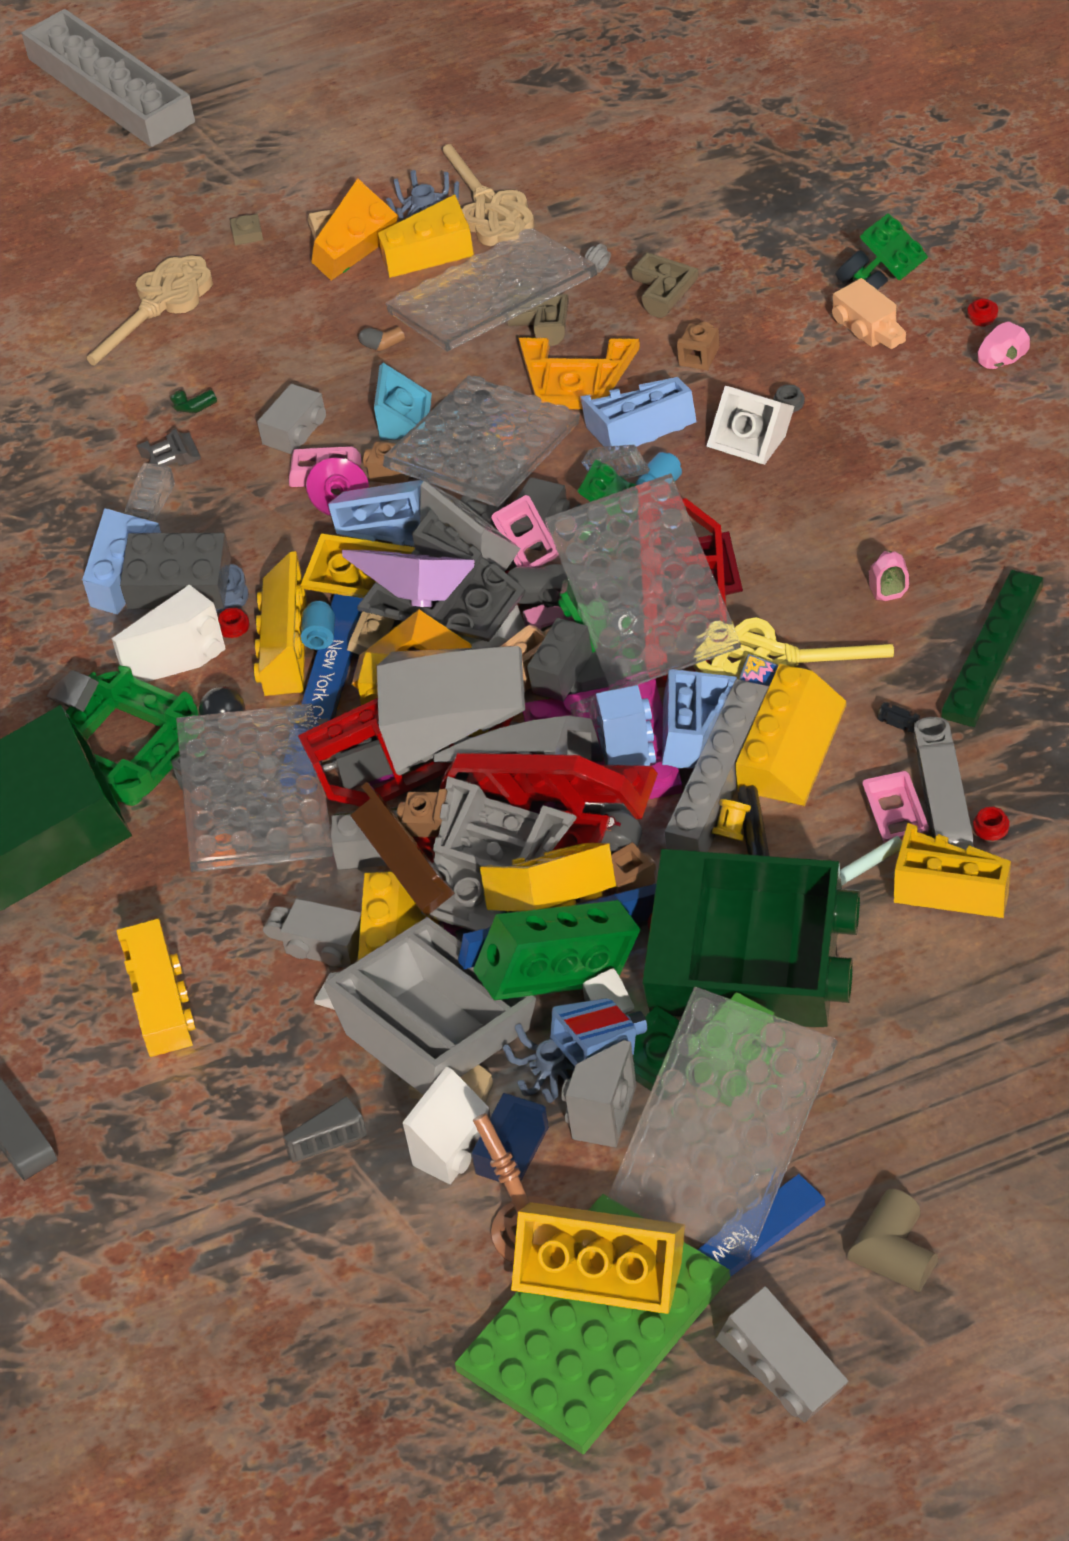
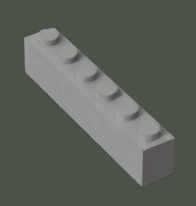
(715, 771)

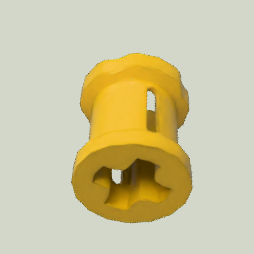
(731, 819)

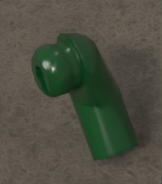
(192, 405)

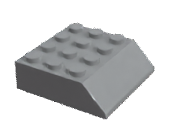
(422, 1009)

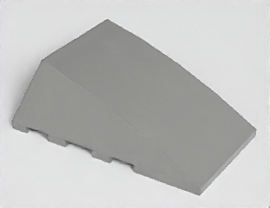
(445, 696)
(543, 736)
(481, 834)

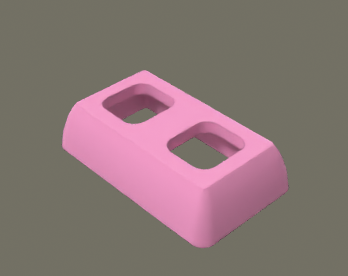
(299, 475)
(511, 513)
(911, 811)

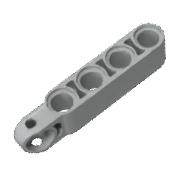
(942, 782)

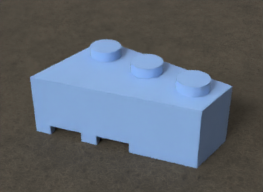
(640, 414)
(379, 512)
(107, 556)
(689, 714)
(623, 727)

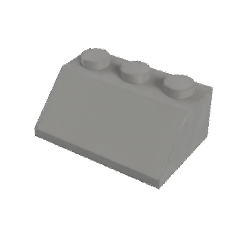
(468, 524)

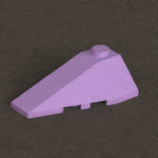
(411, 575)

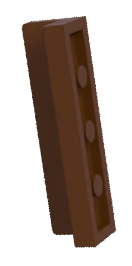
(401, 853)

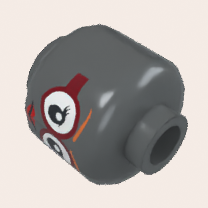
(621, 830)

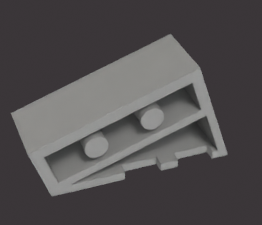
(781, 1355)

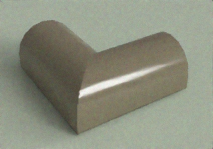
(667, 282)
(548, 319)
(884, 1245)

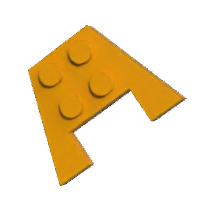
(565, 380)

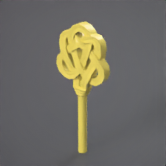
(790, 655)

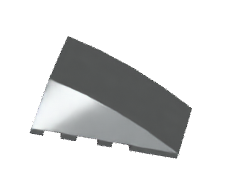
(477, 603)

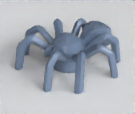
(422, 196)
(549, 1062)

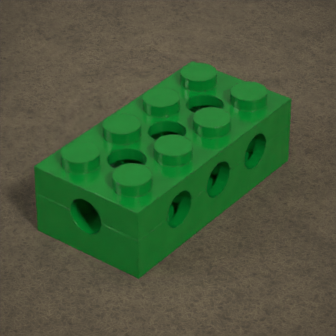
(554, 948)

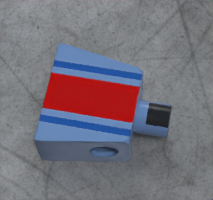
(592, 1027)

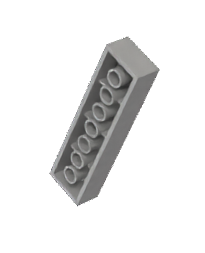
(108, 77)

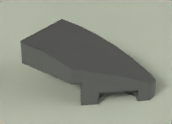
(73, 690)

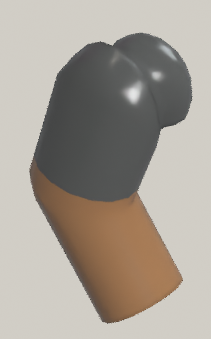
(380, 340)

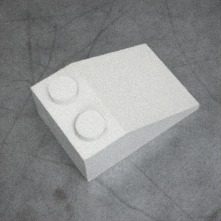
(171, 637)

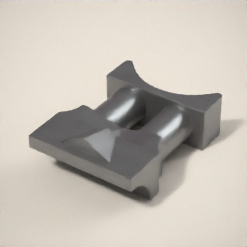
(177, 448)

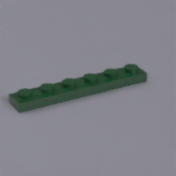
(992, 648)

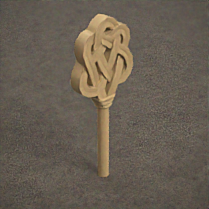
(505, 209)
(172, 287)

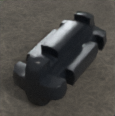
(897, 717)

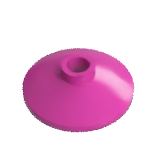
(333, 474)

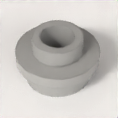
(599, 256)

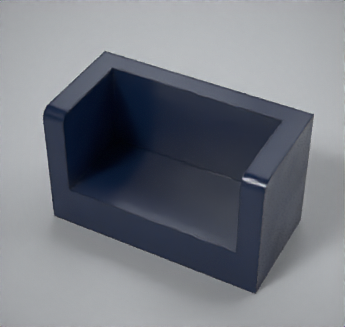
(520, 1129)

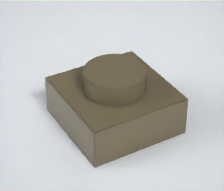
(246, 229)

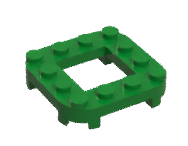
(120, 690)

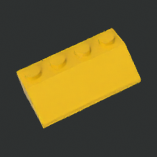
(335, 574)
(279, 626)
(790, 736)
(385, 911)
(597, 1257)

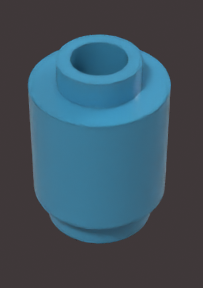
(660, 466)
(317, 625)

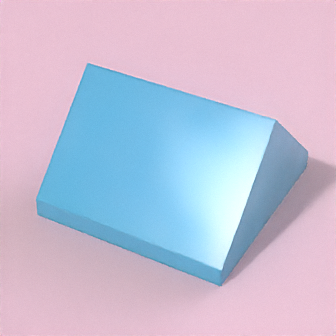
(398, 403)

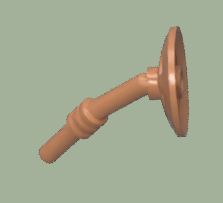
(510, 1178)

